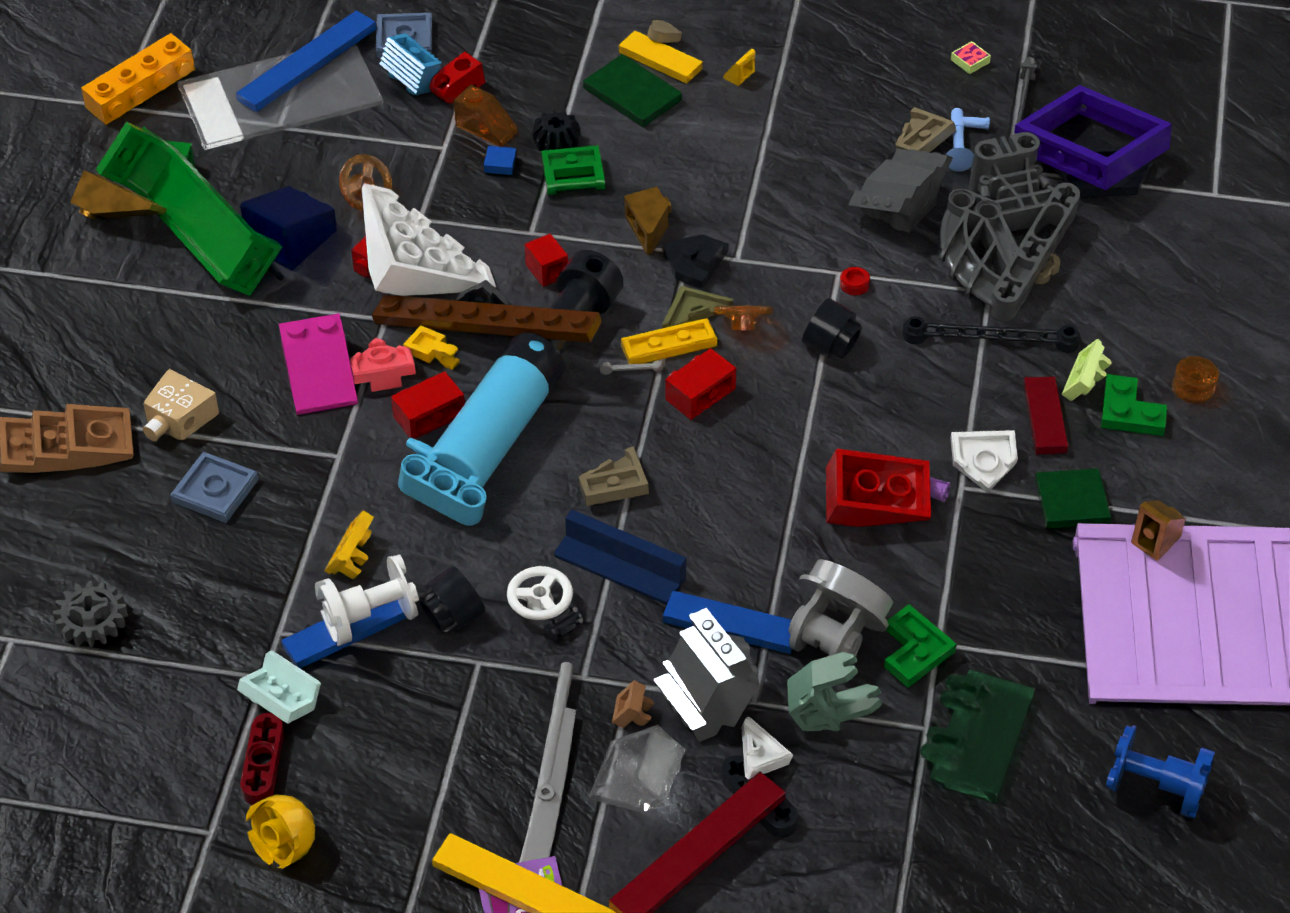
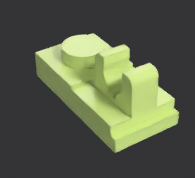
(1086, 371)

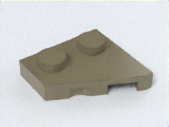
(924, 131)
(614, 480)

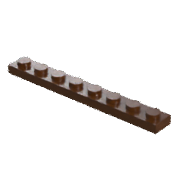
(487, 318)

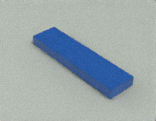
(755, 626)
(316, 643)

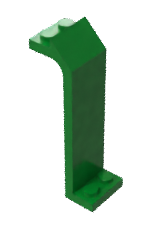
(194, 208)

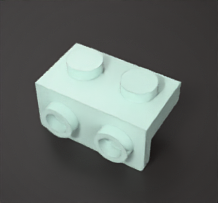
(281, 688)

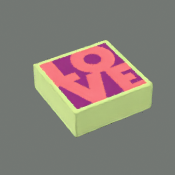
(970, 57)

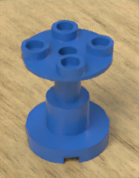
(1174, 774)

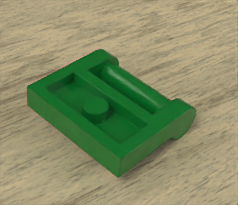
(573, 162)

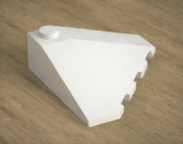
(411, 256)

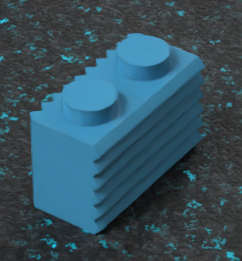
(409, 63)

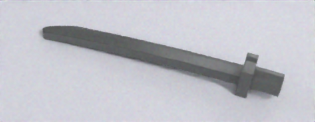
(1028, 69)

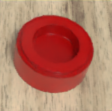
(854, 281)

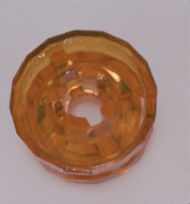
(1195, 379)

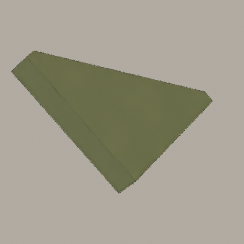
(692, 306)

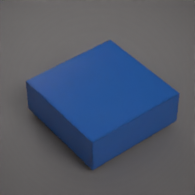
(500, 160)

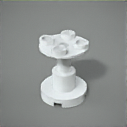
(354, 604)

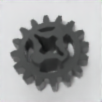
(90, 613)

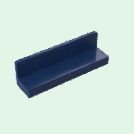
(621, 557)

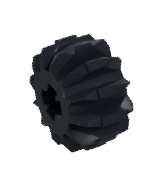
(556, 131)

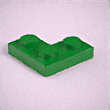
(1125, 413)
(922, 646)

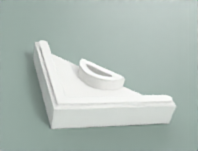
(761, 750)

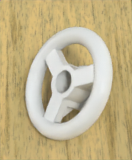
(538, 597)

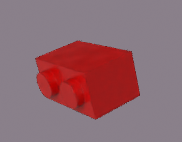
(700, 383)
(427, 405)

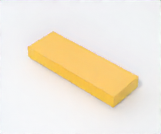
(660, 57)
(669, 342)

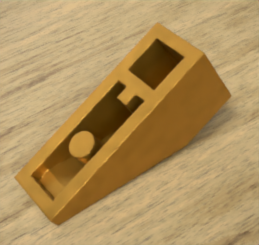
(107, 199)

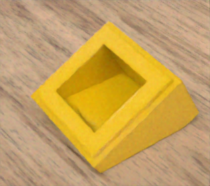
(741, 69)

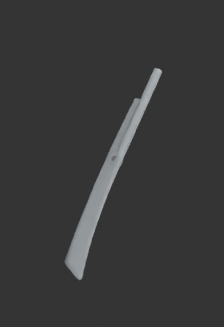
(552, 772)

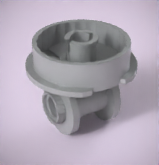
(835, 589)

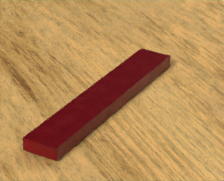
(699, 847)

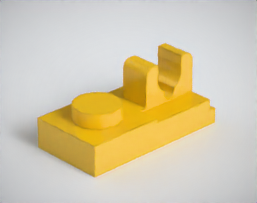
(346, 552)

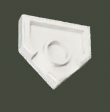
(984, 455)

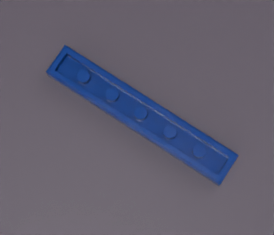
(306, 61)

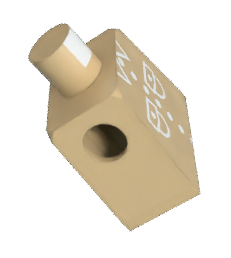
(178, 407)

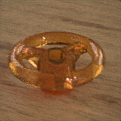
(352, 187)
(742, 316)

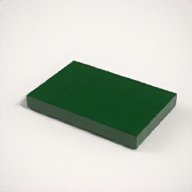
(632, 90)

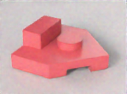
(382, 365)

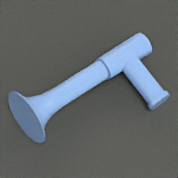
(962, 156)

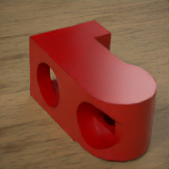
(457, 77)

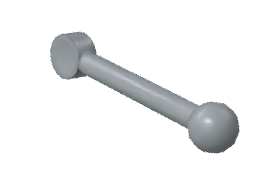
(607, 368)

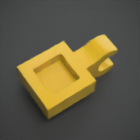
(429, 344)

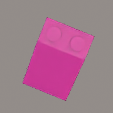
(318, 364)

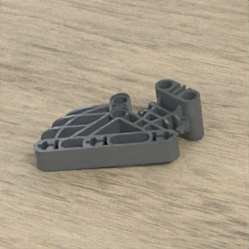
(1013, 178)

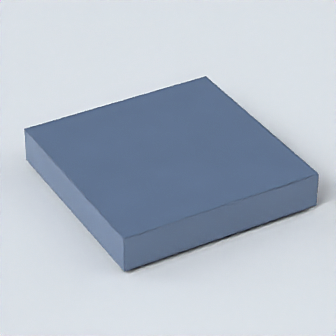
(415, 24)
(214, 487)

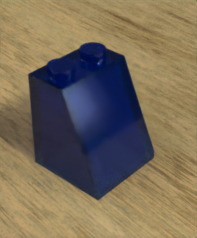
(292, 220)

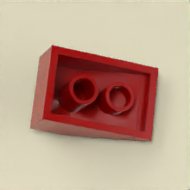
(876, 489)

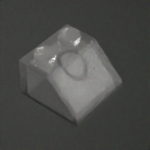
(639, 770)

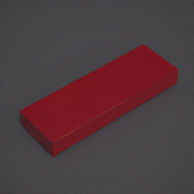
(1045, 415)

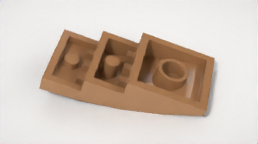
(65, 440)

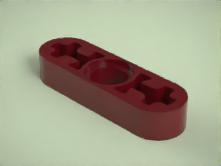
(256, 746)

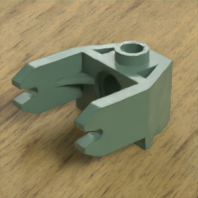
(816, 704)

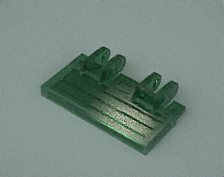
(981, 738)

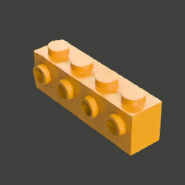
(138, 78)

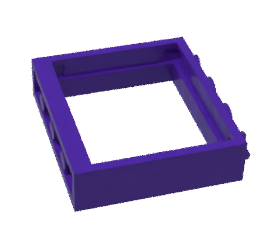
(1151, 133)

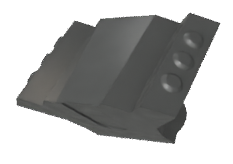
(903, 188)
(708, 677)

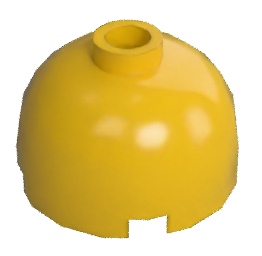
(281, 829)

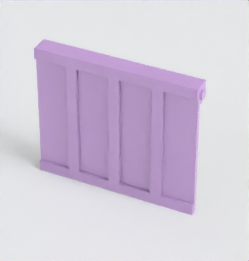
(1192, 625)

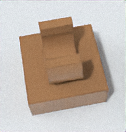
(630, 705)

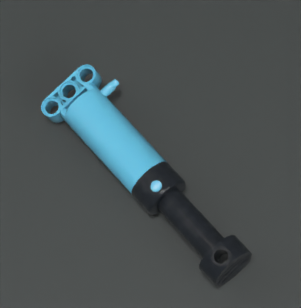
(503, 402)

